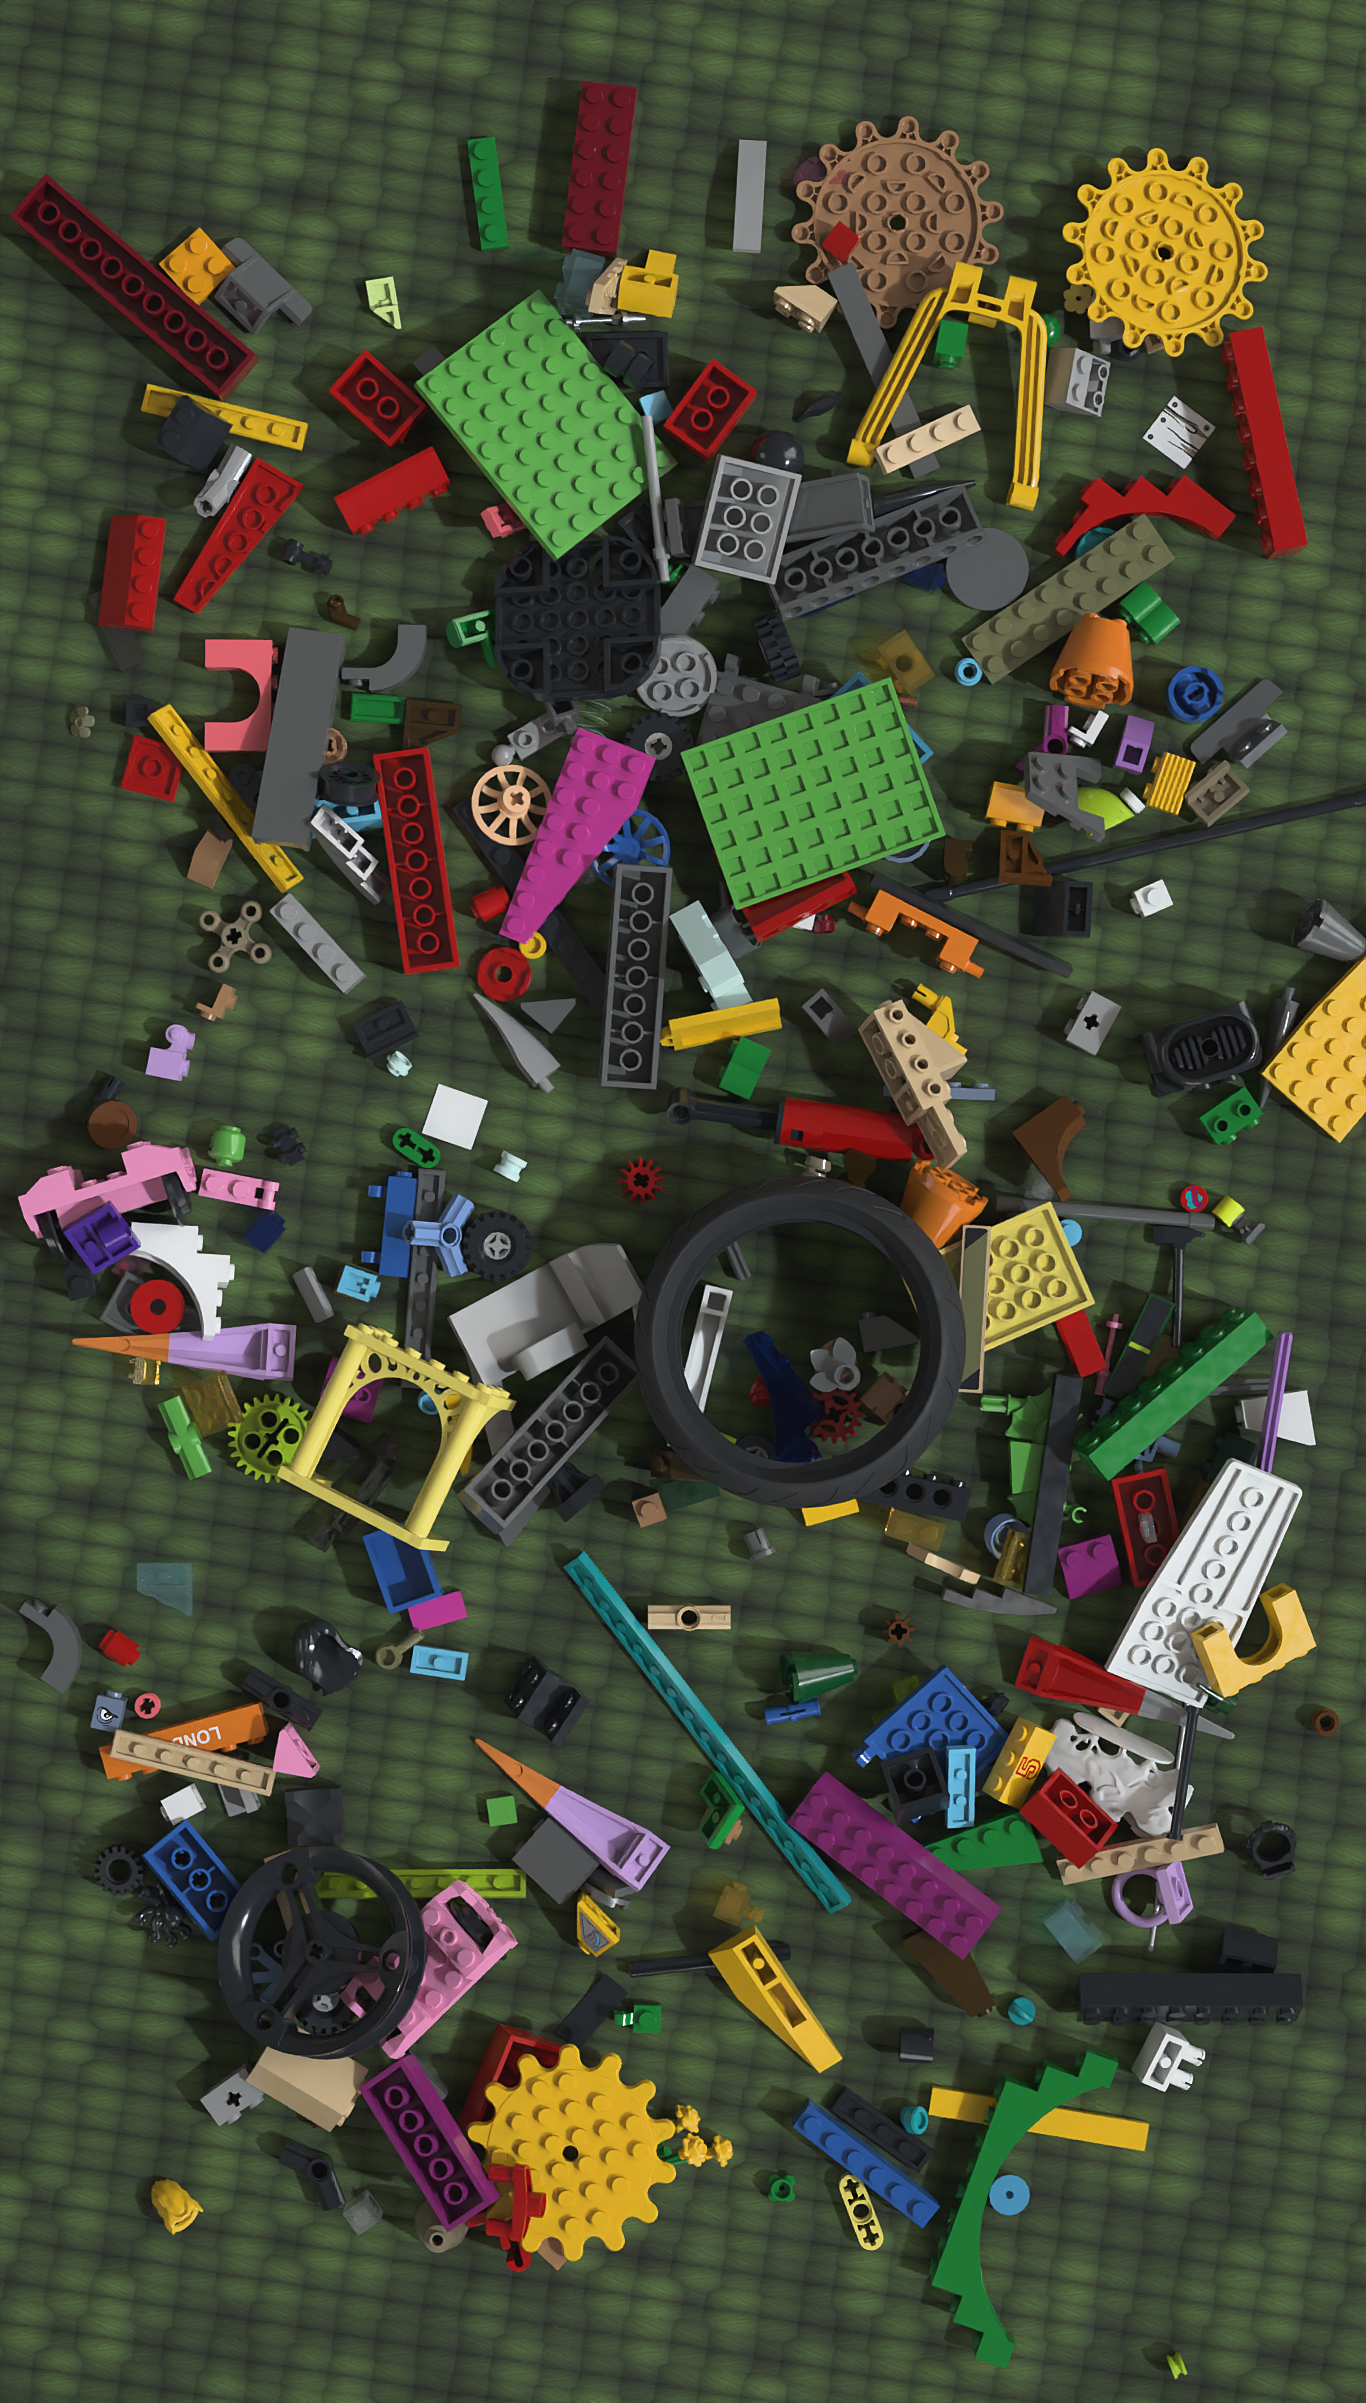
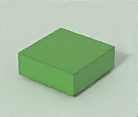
(501, 1810)

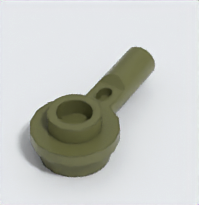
(390, 1654)

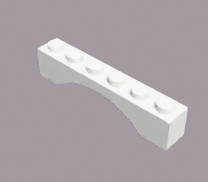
(706, 1341)

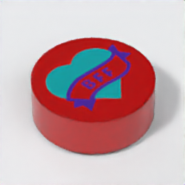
(1193, 1198)

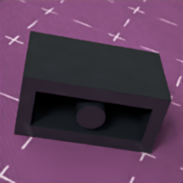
(1246, 1952)

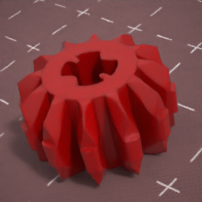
(639, 1189)

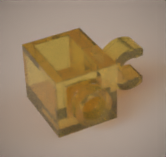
(733, 1904)

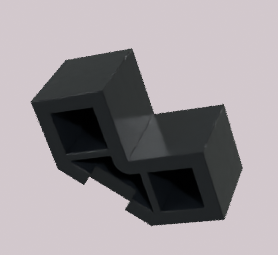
(80, 1279)

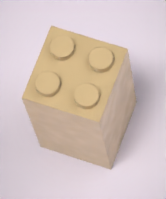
(312, 2087)

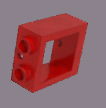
(1080, 1344)

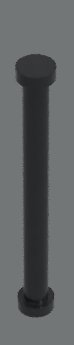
(1184, 1773)

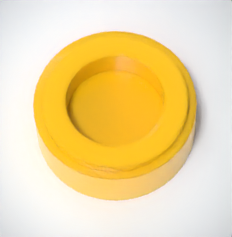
(534, 948)

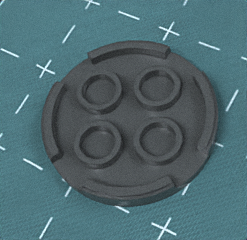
(989, 573)

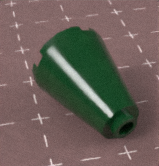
(814, 1673)

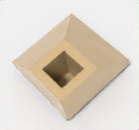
(806, 304)

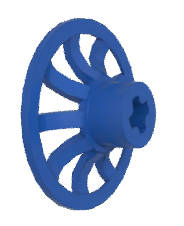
(630, 847)

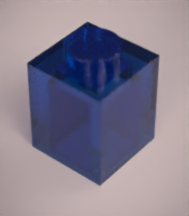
(266, 1231)

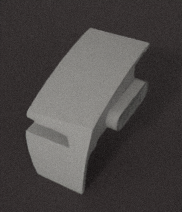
(546, 1313)

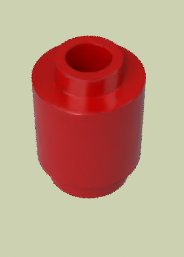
(490, 903)
(120, 1648)

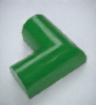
(474, 629)
(724, 1811)

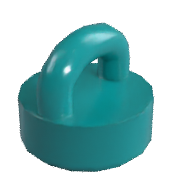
(1021, 2010)
(914, 2119)

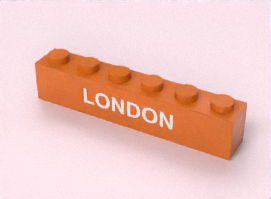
(206, 1732)

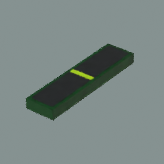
(1139, 1346)

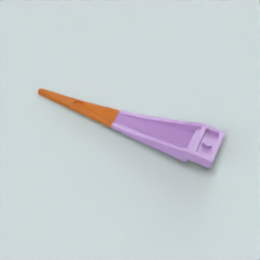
(244, 1351)
(612, 1840)

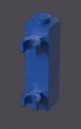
(400, 1207)

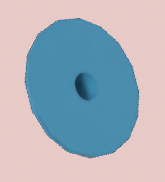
(1009, 2194)

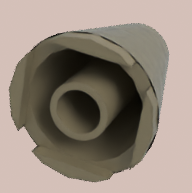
(432, 2231)

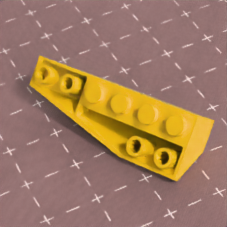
(771, 1995)

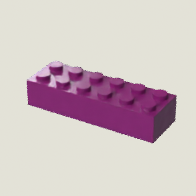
(430, 2142)

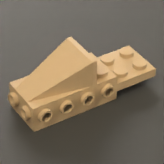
(925, 1064)

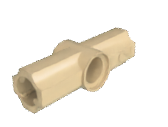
(707, 1617)

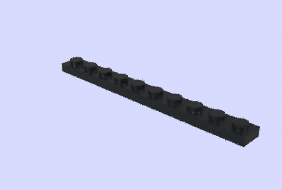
(555, 928)

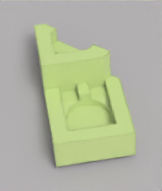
(384, 300)

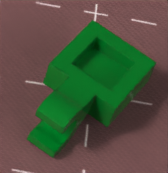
(644, 2017)

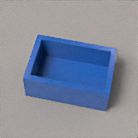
(402, 1571)

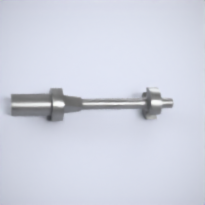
(621, 319)

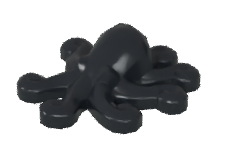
(166, 1911)

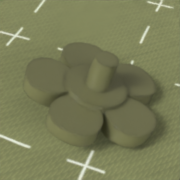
(82, 722)

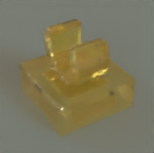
(145, 1371)

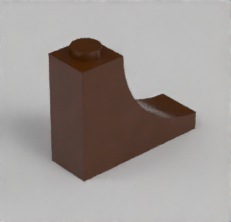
(1047, 1139)

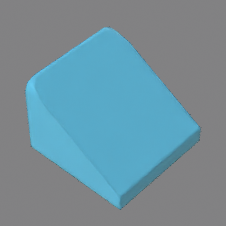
(657, 406)

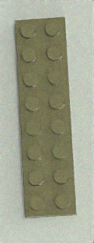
(1064, 598)

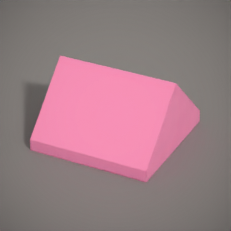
(293, 1755)

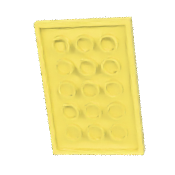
(1030, 1275)

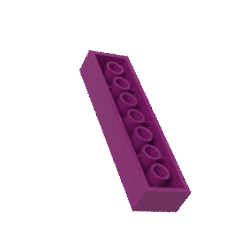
(894, 1865)

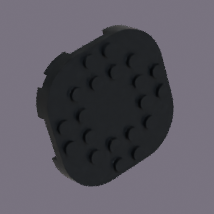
(578, 622)

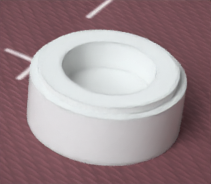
(1132, 801)

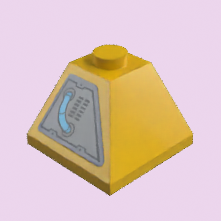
(594, 1927)

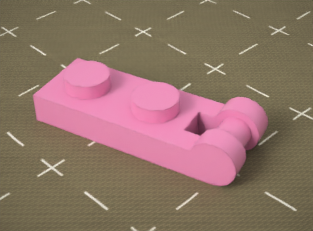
(237, 1188)

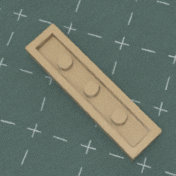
(926, 439)

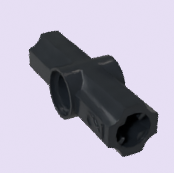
(265, 1689)

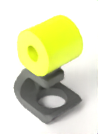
(1232, 1215)

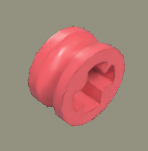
(154, 1710)

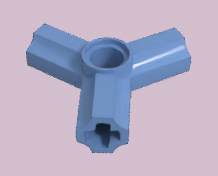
(431, 1234)

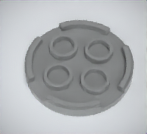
(681, 678)

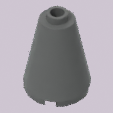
(1328, 934)

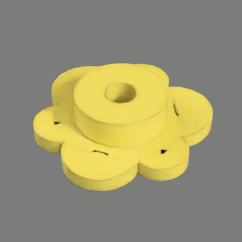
(1083, 293)

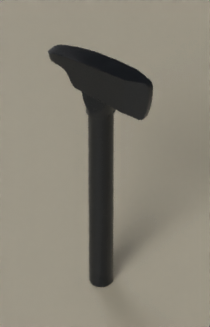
(1178, 1238)

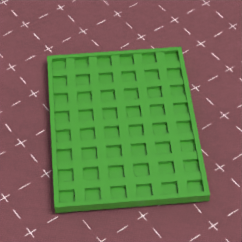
(544, 424)
(813, 793)

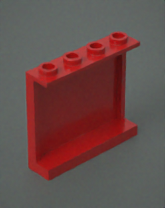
(792, 907)

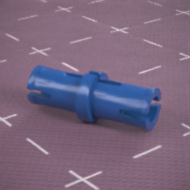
(774, 1715)

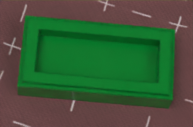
(378, 709)

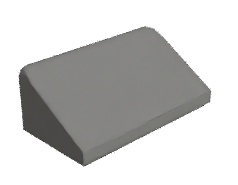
(313, 1294)

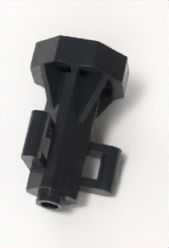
(573, 1490)

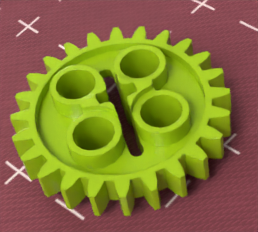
(255, 1425)

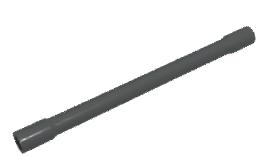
(1191, 1220)

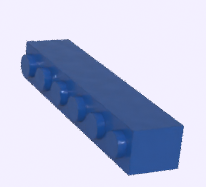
(865, 2162)

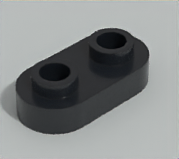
(249, 788)

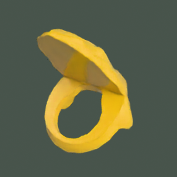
(174, 2205)

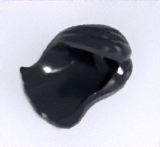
(325, 1656)

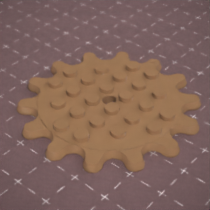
(907, 181)

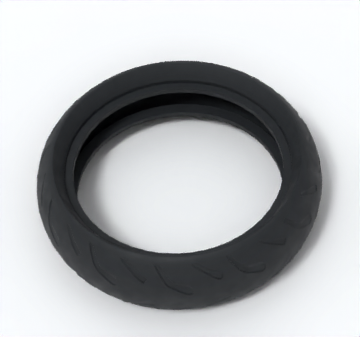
(661, 1318)

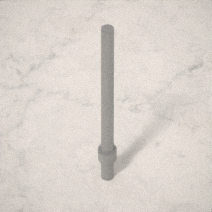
(660, 552)

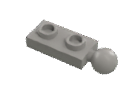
(527, 740)

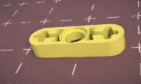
(874, 2226)

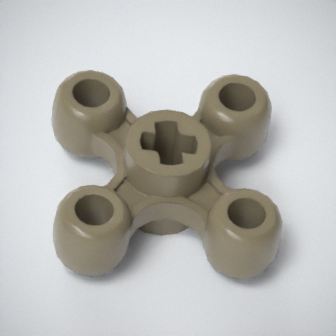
(226, 930)

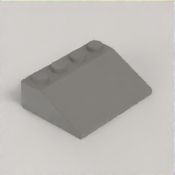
(746, 519)

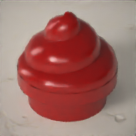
(758, 1392)

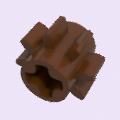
(904, 1634)

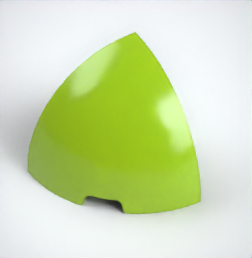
(1103, 804)

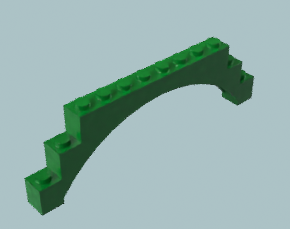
(1014, 2112)

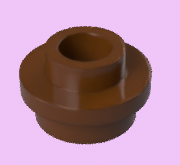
(1333, 1721)

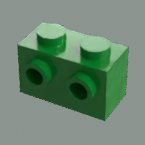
(1230, 1116)

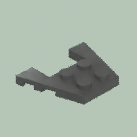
(1052, 786)

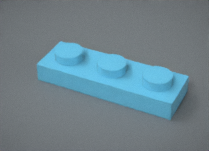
(961, 1785)

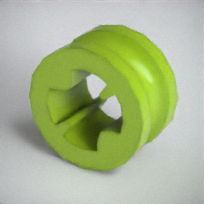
(1176, 2364)

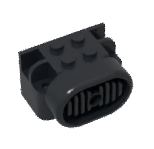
(1177, 1057)

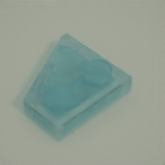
(168, 1583)

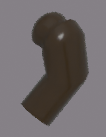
(339, 613)

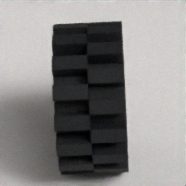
(114, 1885)

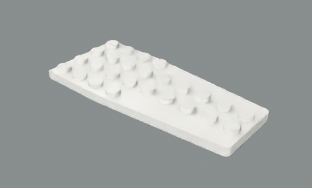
(1206, 1578)

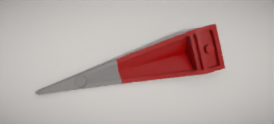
(1068, 1676)

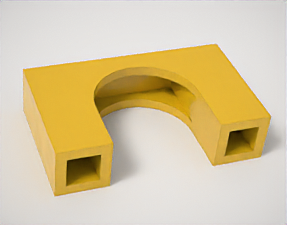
(1287, 1640)

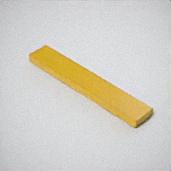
(245, 421)

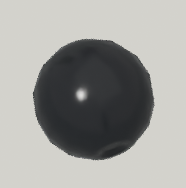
(778, 450)

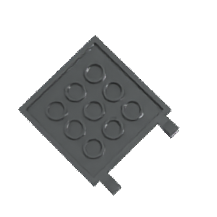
(746, 703)

